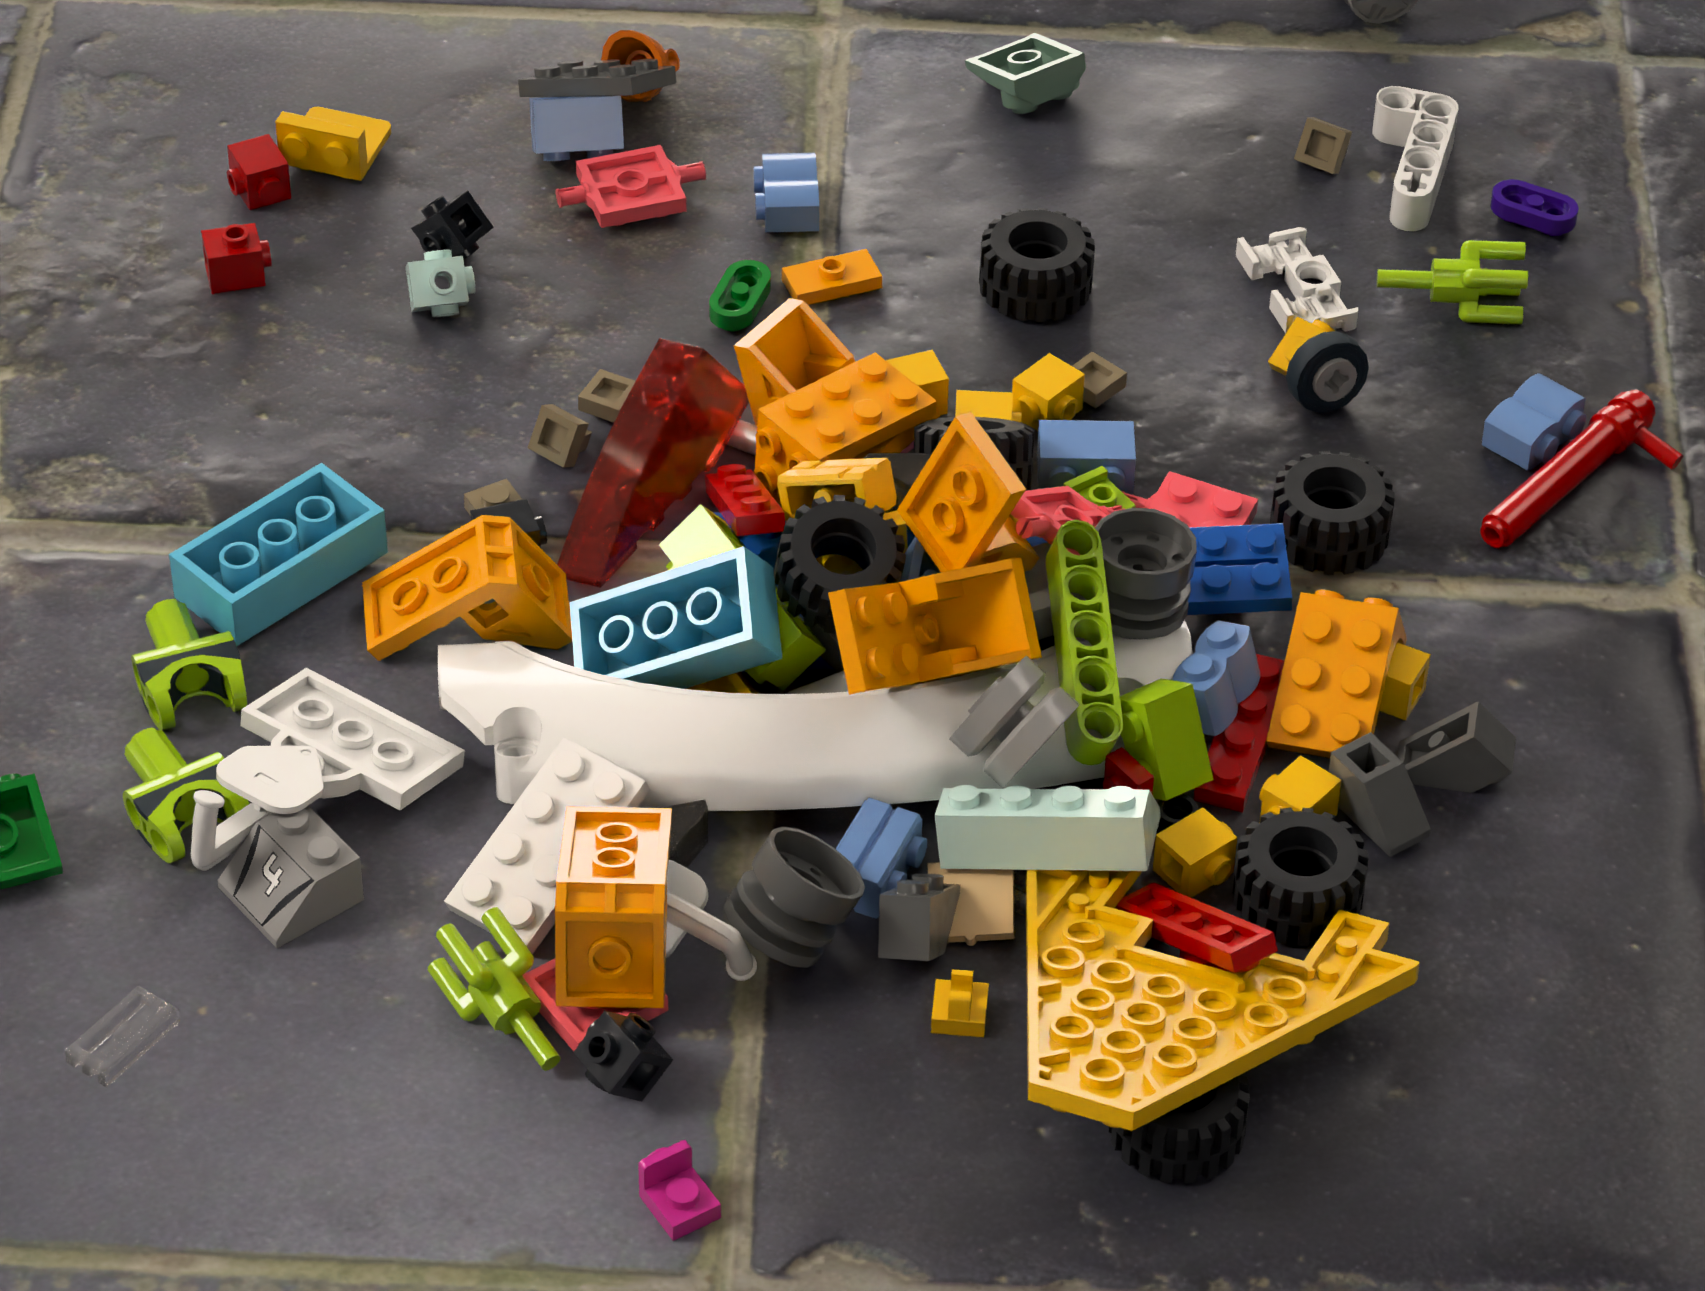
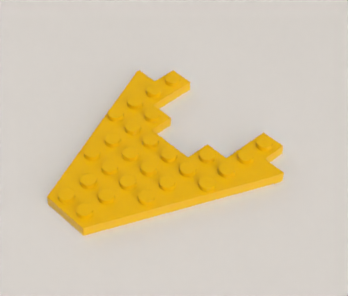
(1143, 1031)

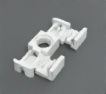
(1312, 300)

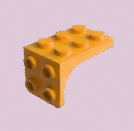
(837, 418)
(1333, 672)

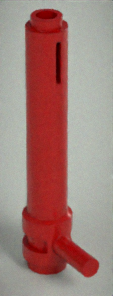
(1608, 433)

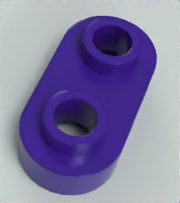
(1534, 207)

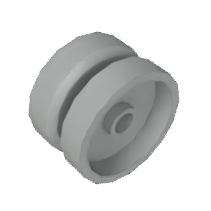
(1013, 720)

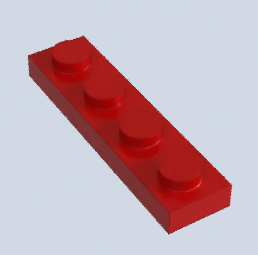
(744, 501)
(1239, 749)
(1201, 928)

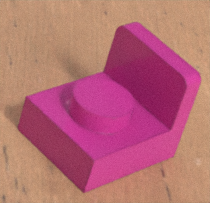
(676, 1191)

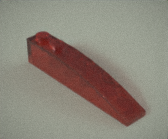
(658, 445)

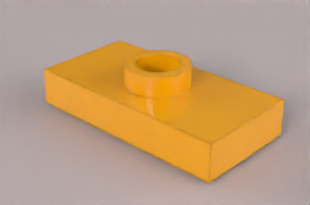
(832, 277)

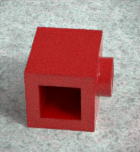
(258, 172)
(235, 257)

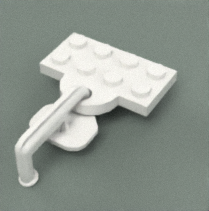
(320, 748)
(523, 854)

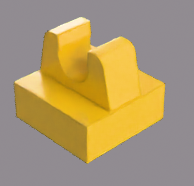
(960, 1005)

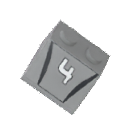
(292, 875)

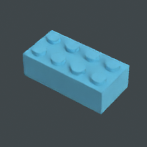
(278, 553)
(682, 623)

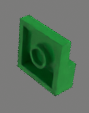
(26, 836)

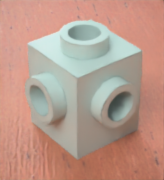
(424, 292)

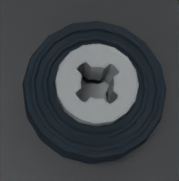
(1327, 372)

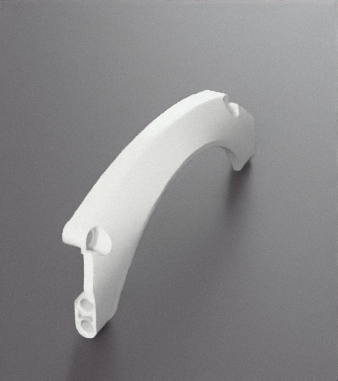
(759, 747)

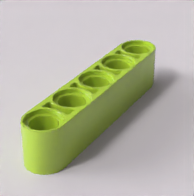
(1090, 621)

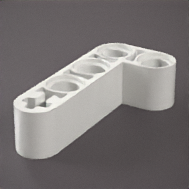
(1426, 128)

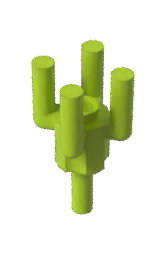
(1465, 281)
(494, 984)

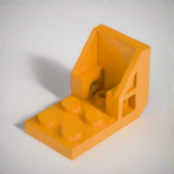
(792, 352)
(965, 502)
(457, 577)
(934, 626)
(612, 907)

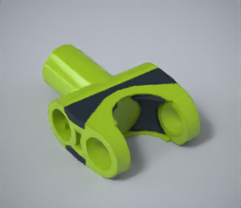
(185, 665)
(165, 798)

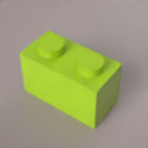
(1166, 736)

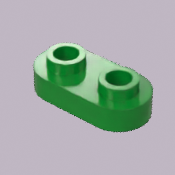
(740, 295)

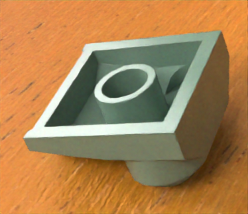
(1030, 71)

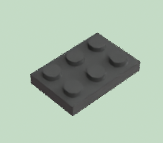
(600, 79)

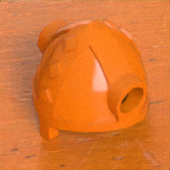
(633, 45)

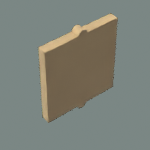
(984, 903)

